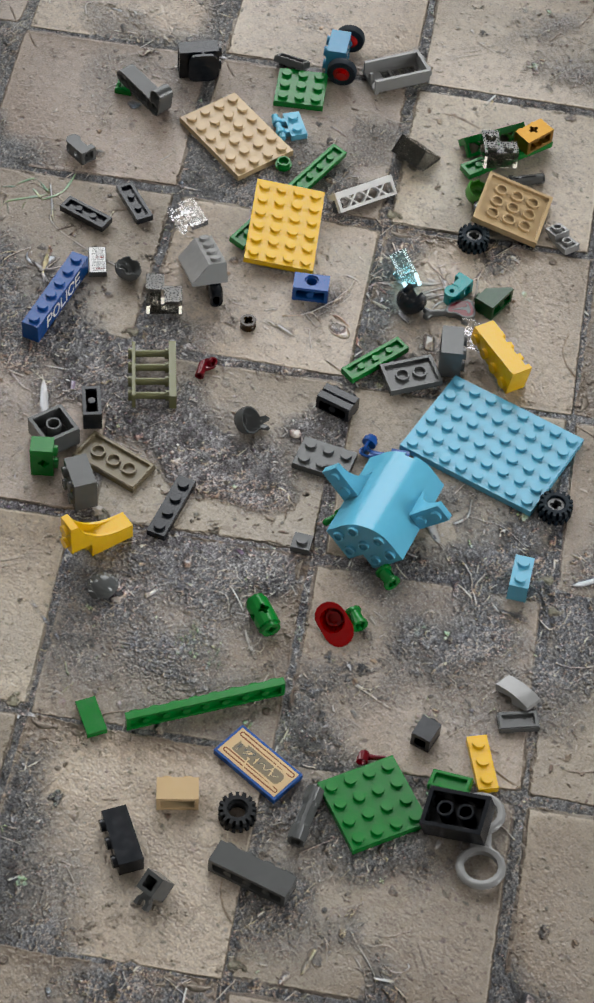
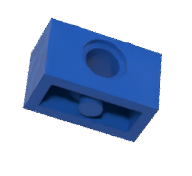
(310, 287)

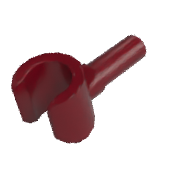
(364, 756)

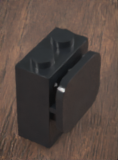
(199, 60)

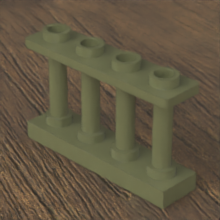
(169, 381)

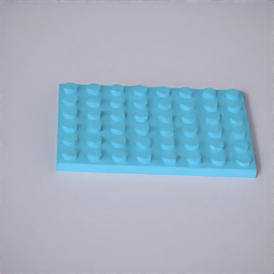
(492, 445)

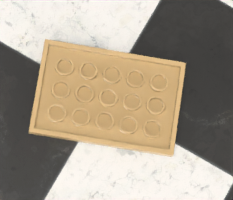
(236, 136)

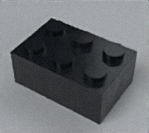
(457, 815)

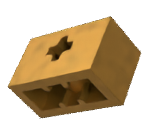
(533, 136)

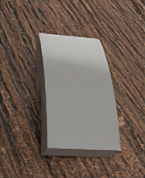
(561, 238)
(520, 693)

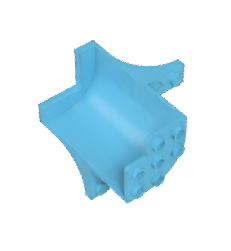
(384, 506)

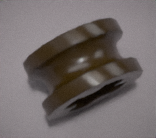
(246, 319)

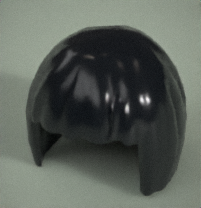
(410, 302)

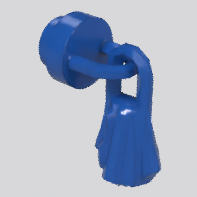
(369, 441)

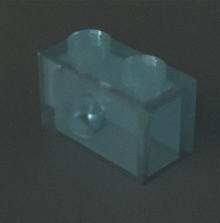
(404, 269)

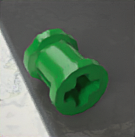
(389, 579)
(356, 618)

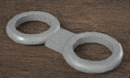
(486, 850)

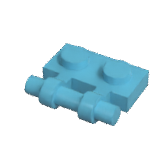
(294, 126)

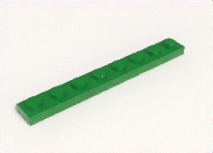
(205, 703)

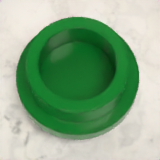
(283, 163)

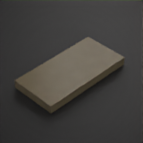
(115, 461)

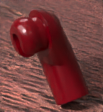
(205, 365)

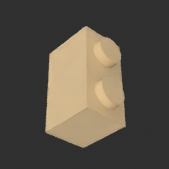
(177, 793)

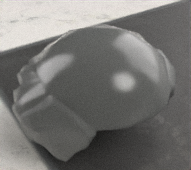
(128, 268)
(102, 585)

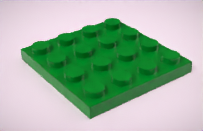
(372, 804)

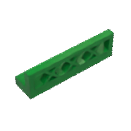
(475, 138)

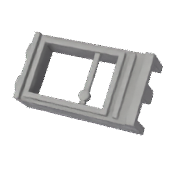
(373, 69)

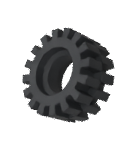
(237, 823)

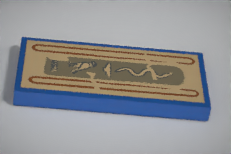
(258, 764)

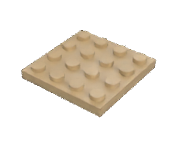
(512, 209)

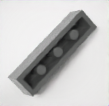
(252, 873)

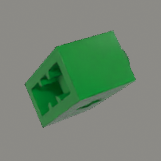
(43, 456)

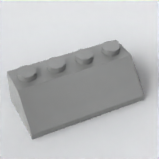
(203, 262)

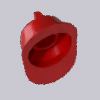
(334, 624)

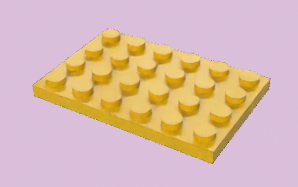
(284, 227)

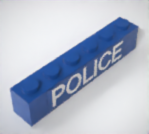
(55, 296)

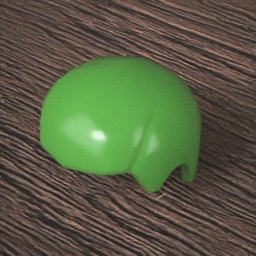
(474, 190)

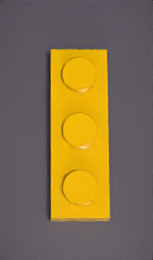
(482, 764)

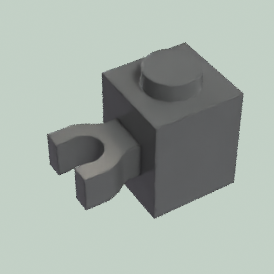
(154, 887)

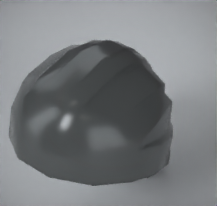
(249, 421)

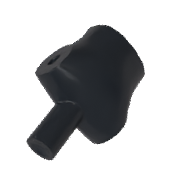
(215, 294)

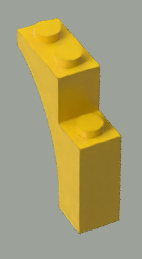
(94, 535)

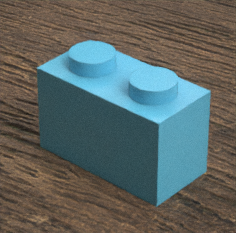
(520, 578)

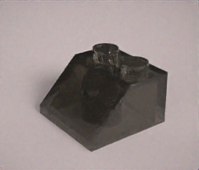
(414, 153)

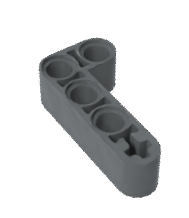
(152, 97)

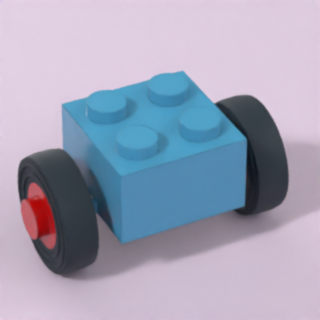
(340, 44)

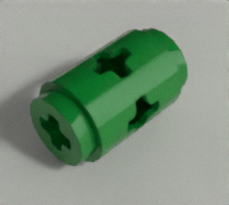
(263, 614)

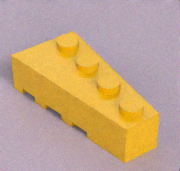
(501, 357)

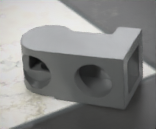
(79, 150)

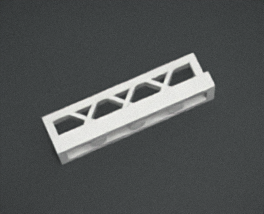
(358, 189)

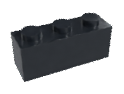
(121, 840)

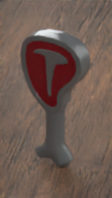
(456, 309)

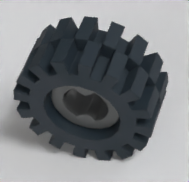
(475, 245)
(550, 514)

